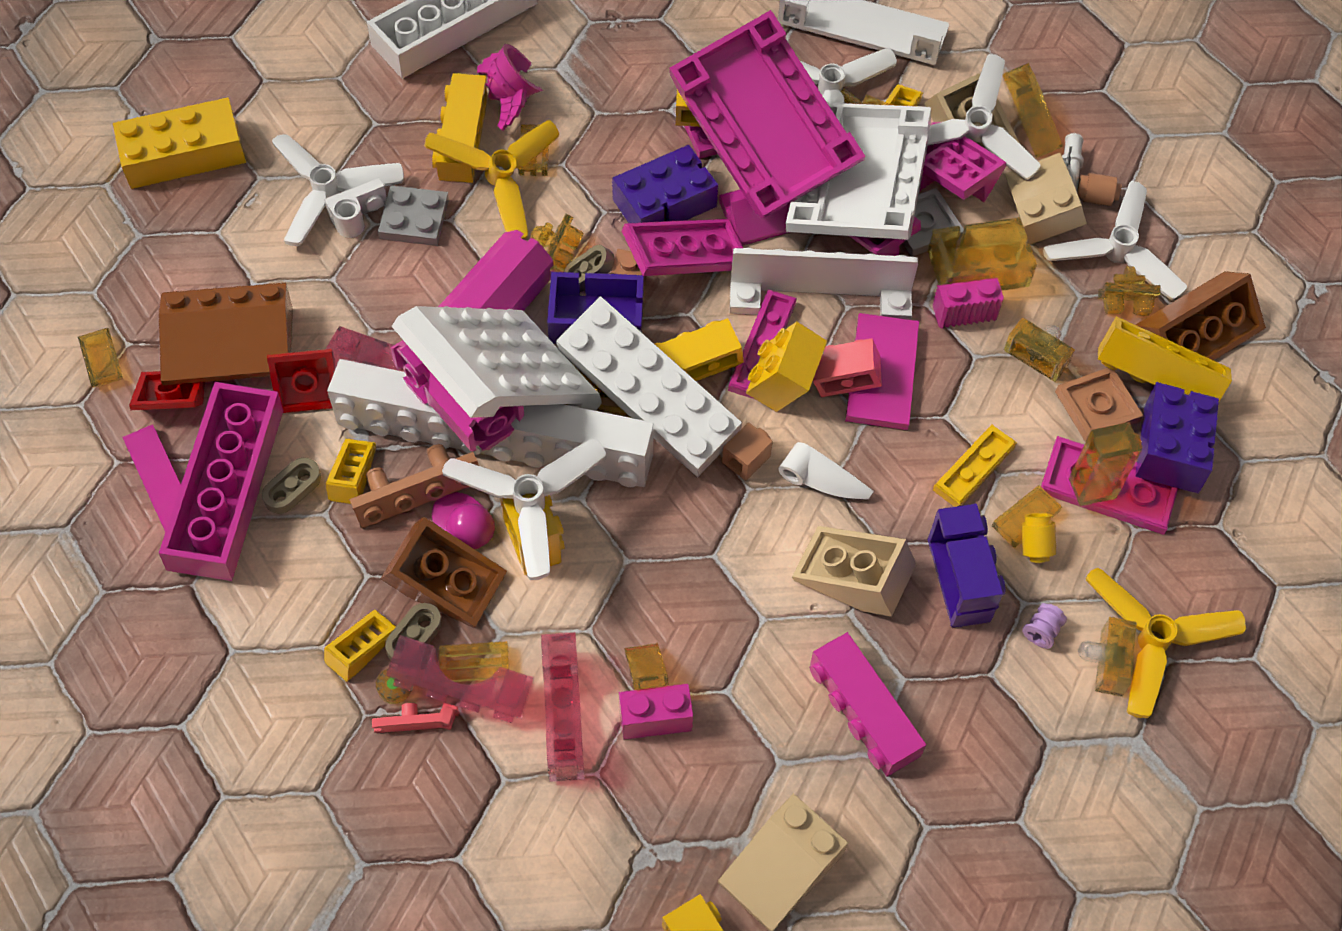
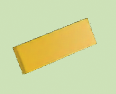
(974, 466)

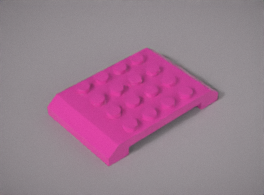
(765, 115)

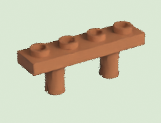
(410, 492)

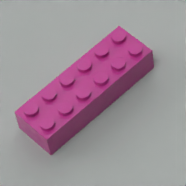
(221, 482)

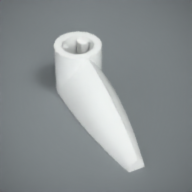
(817, 471)

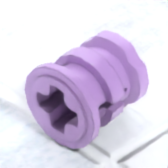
(1045, 625)

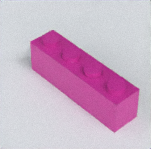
(866, 704)

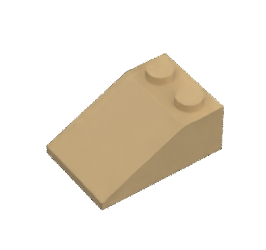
(957, 100)
(1047, 200)
(857, 568)
(783, 862)

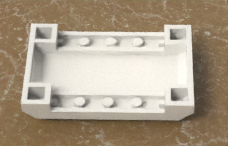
(881, 191)
(493, 359)

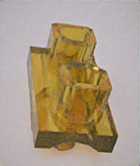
(565, 234)
(1129, 288)

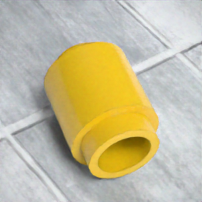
(1039, 537)

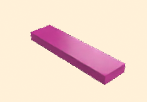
(772, 317)
(154, 470)

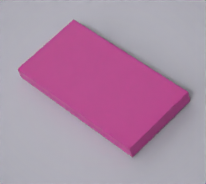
(682, 246)
(897, 347)
(1138, 503)

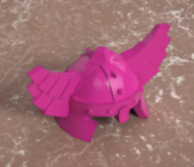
(507, 83)

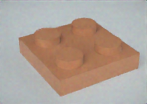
(1098, 401)

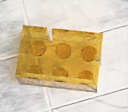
(983, 253)

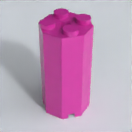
(505, 276)

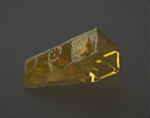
(1031, 110)

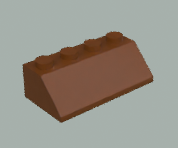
(1211, 316)

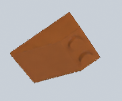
(444, 573)

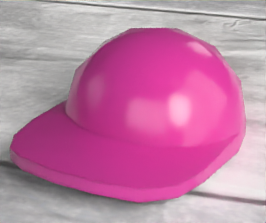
(464, 519)

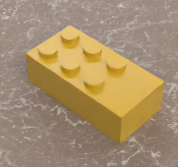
(178, 143)

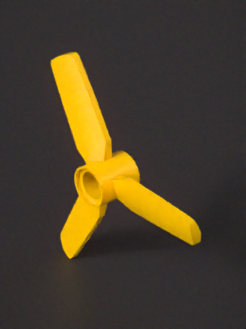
(516, 156)
(1152, 658)

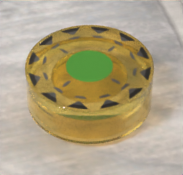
(388, 692)

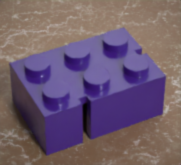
(667, 181)
(566, 305)
(1177, 438)
(965, 565)

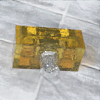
(1040, 348)
(1113, 656)

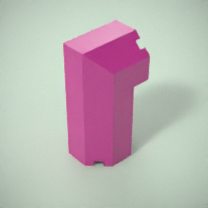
(473, 432)

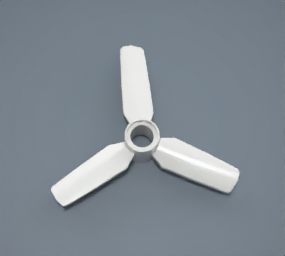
(834, 77)
(993, 137)
(326, 183)
(1122, 246)
(532, 518)

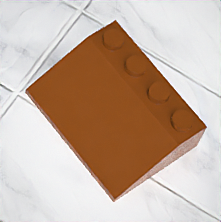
(223, 332)

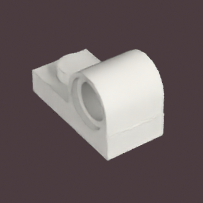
(348, 207)

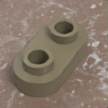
(595, 260)
(289, 485)
(410, 626)

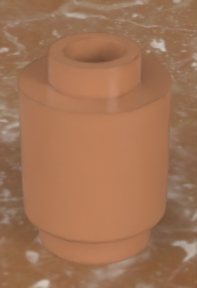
(1099, 189)

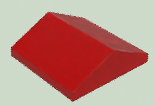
(302, 379)
(152, 395)

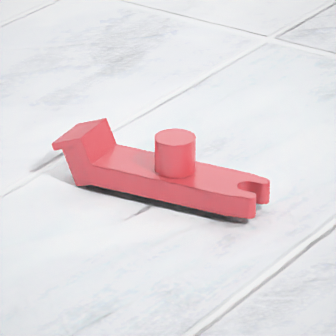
(412, 721)

